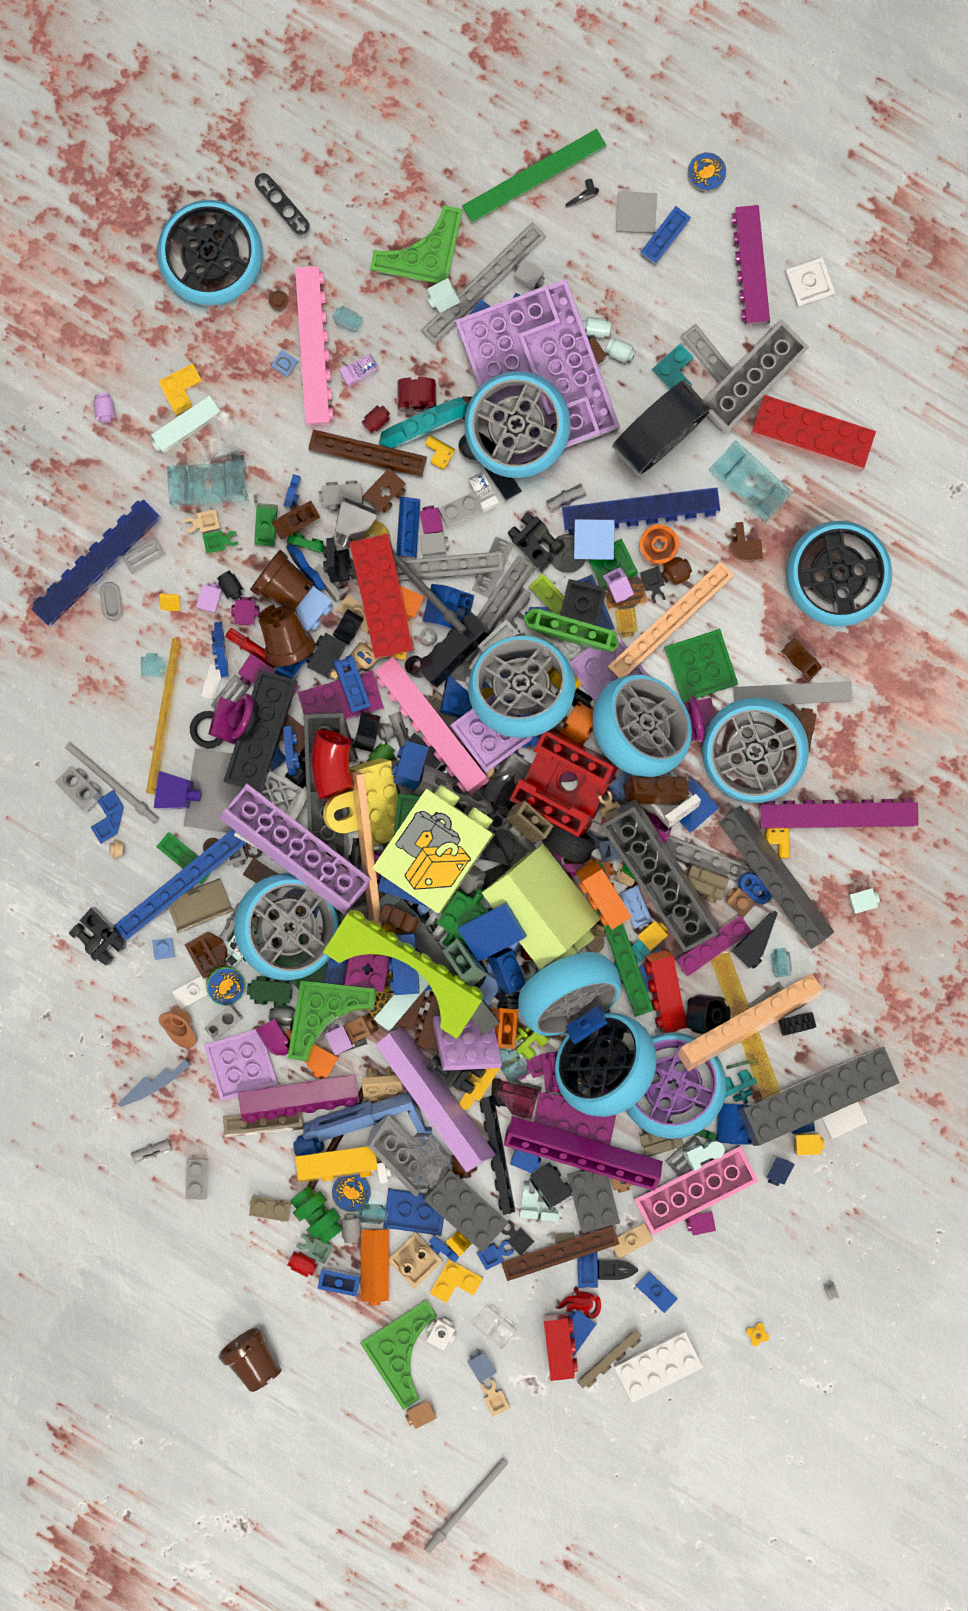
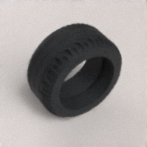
(568, 845)

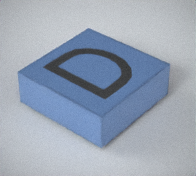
(284, 363)

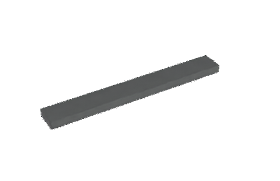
(428, 944)

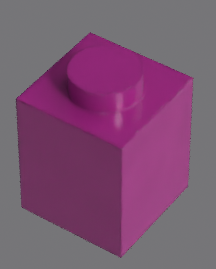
(431, 520)
(701, 1223)

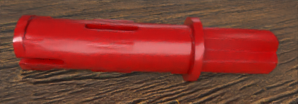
(247, 644)

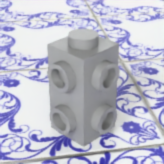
(332, 494)

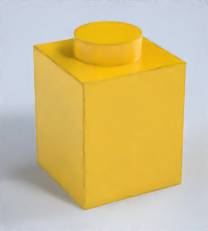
(653, 934)

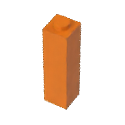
(374, 1265)

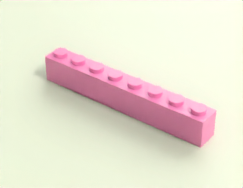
(312, 346)
(431, 725)

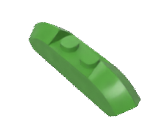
(571, 630)

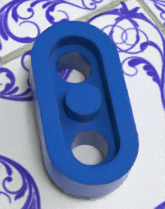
(753, 887)

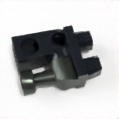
(531, 537)
(104, 936)
(456, 1078)

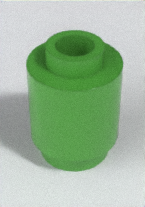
(382, 751)

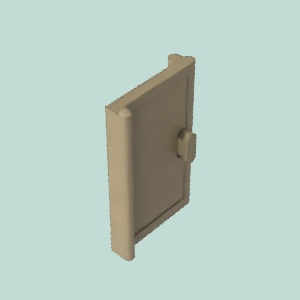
(201, 906)

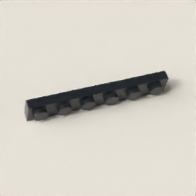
(498, 1164)

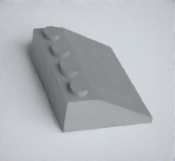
(208, 776)

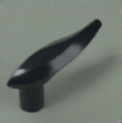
(589, 192)

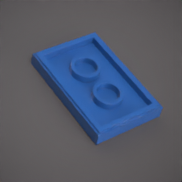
(492, 932)
(411, 1213)

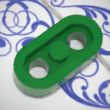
(298, 540)

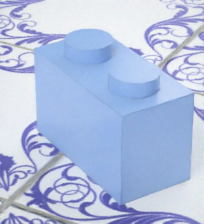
(313, 608)

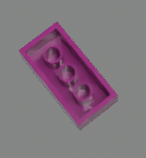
(332, 698)
(557, 1113)

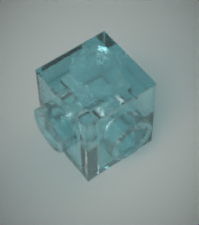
(152, 666)

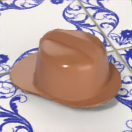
(178, 1027)

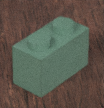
(464, 962)

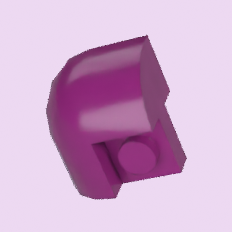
(274, 1038)

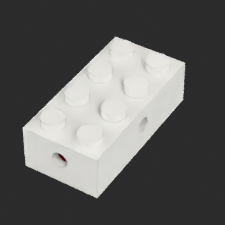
(658, 1366)

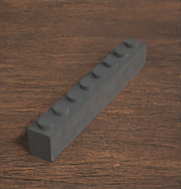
(776, 877)

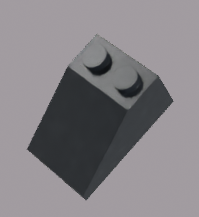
(753, 945)

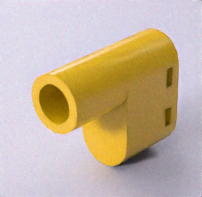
(442, 452)
(781, 839)

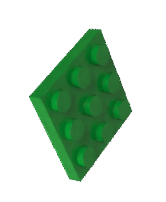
(701, 665)

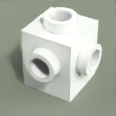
(441, 1340)

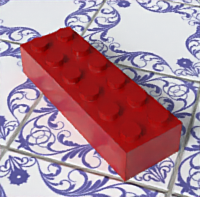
(813, 433)
(382, 596)

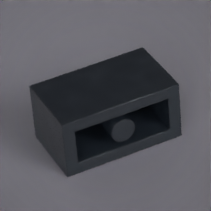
(328, 650)
(551, 1187)

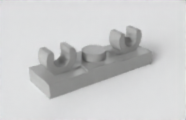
(487, 581)

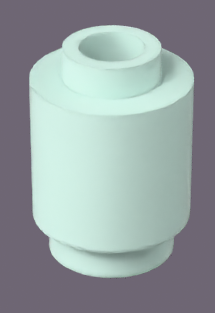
(597, 327)
(620, 350)

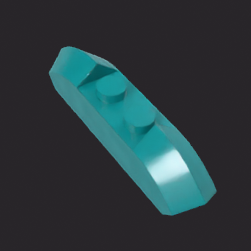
(423, 423)

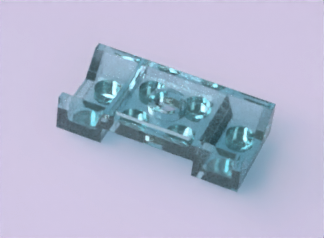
(188, 488)
(762, 498)

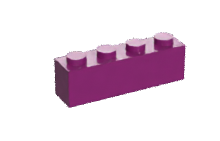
(728, 934)

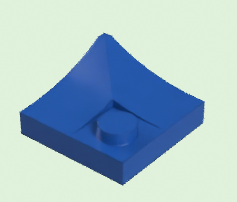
(700, 814)

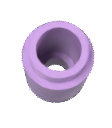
(103, 407)

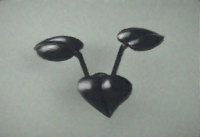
(499, 793)

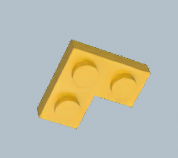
(175, 386)
(452, 1276)

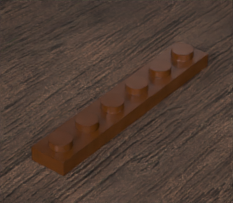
(367, 453)
(560, 1253)

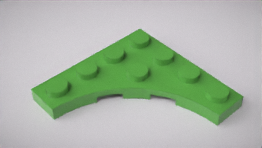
(428, 258)
(319, 1006)
(392, 1350)

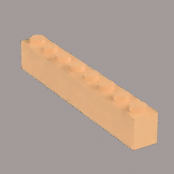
(749, 1022)

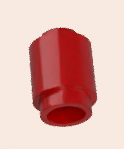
(302, 1264)

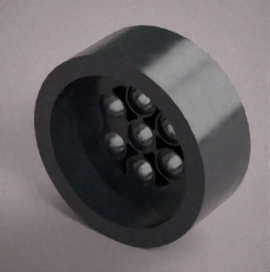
(661, 427)

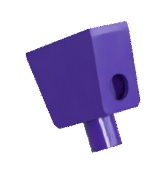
(174, 792)

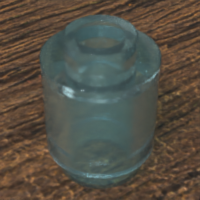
(347, 318)
(781, 962)
(372, 1213)

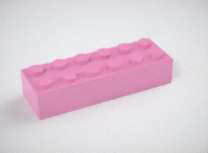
(695, 1190)

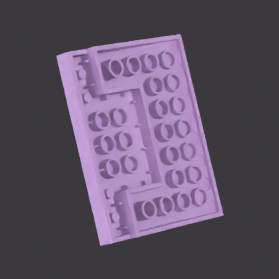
(546, 338)

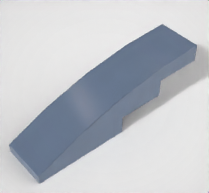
(147, 1086)

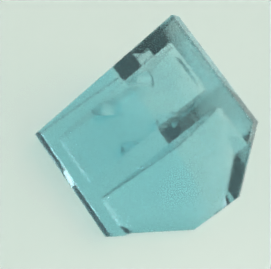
(512, 1064)

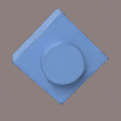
(163, 948)

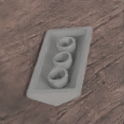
(389, 1144)

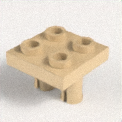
(381, 1087)
(415, 1260)

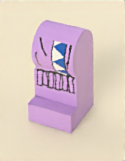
(359, 370)

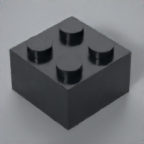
(583, 602)

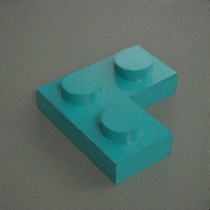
(669, 367)

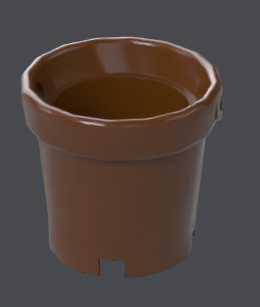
(282, 581)
(284, 635)
(251, 1359)

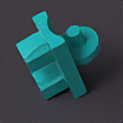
(746, 1081)

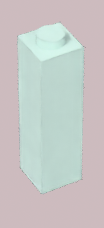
(185, 425)

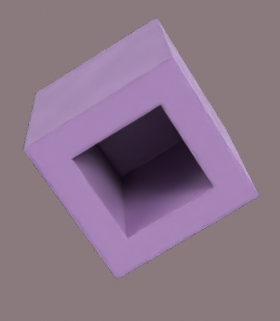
(618, 585)
(209, 598)
(338, 1039)

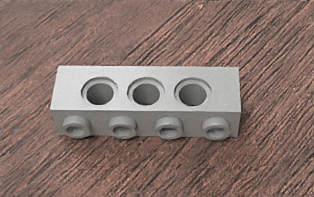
(432, 778)

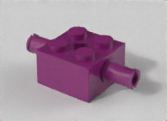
(373, 979)

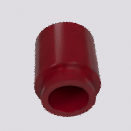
(376, 418)

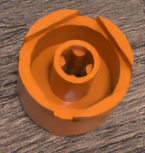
(649, 538)
(578, 724)

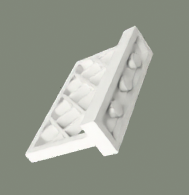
(296, 802)

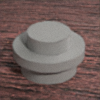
(385, 732)

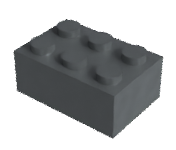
(593, 1200)

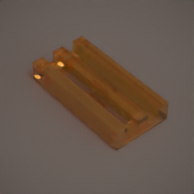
(628, 603)

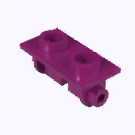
(548, 1064)

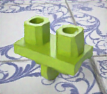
(524, 1047)

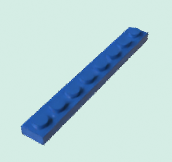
(179, 884)

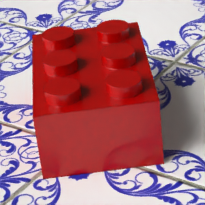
(560, 1347)

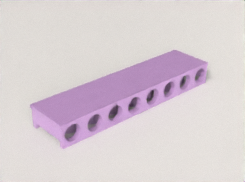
(294, 849)
(435, 1099)

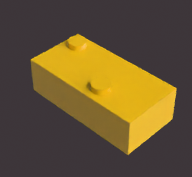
(335, 1164)

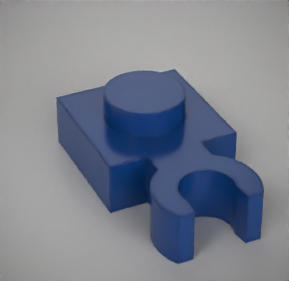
(292, 496)
(439, 1246)
(493, 1255)

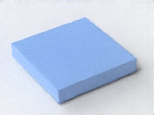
(594, 539)

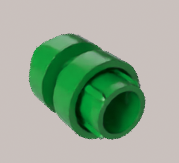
(327, 1225)

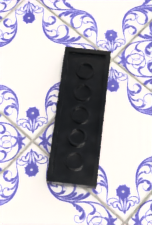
(258, 743)

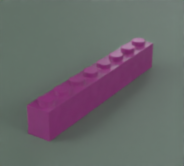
(838, 814)
(583, 1153)

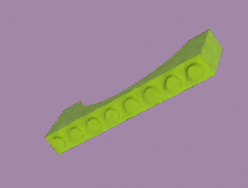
(361, 937)

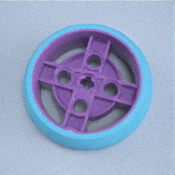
(705, 1098)

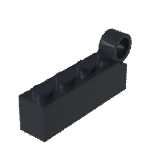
(450, 652)

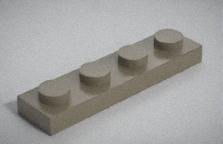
(236, 1127)
(603, 1364)

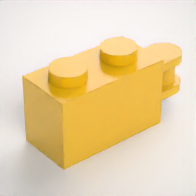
(481, 1086)

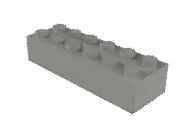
(754, 375)

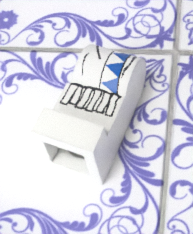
(483, 491)

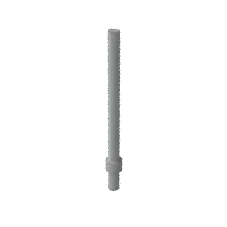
(140, 807)
(440, 1534)

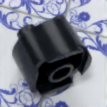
(706, 1013)

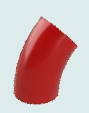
(331, 763)

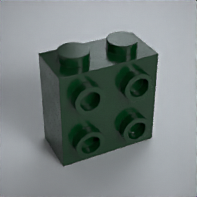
(276, 991)

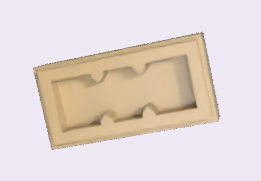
(356, 607)
(632, 1240)

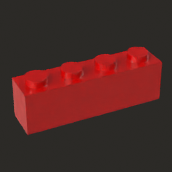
(665, 991)

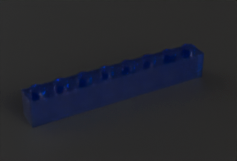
(646, 509)
(96, 562)

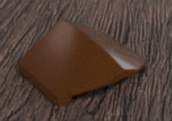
(207, 953)

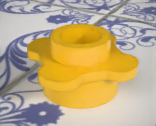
(757, 1329)

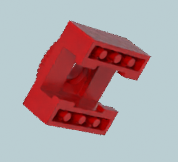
(543, 788)

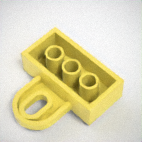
(381, 801)

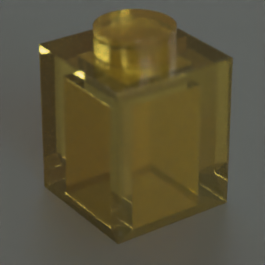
(626, 622)

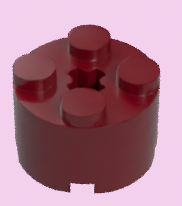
(416, 393)

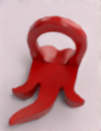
(582, 1301)

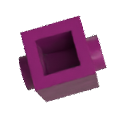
(245, 611)

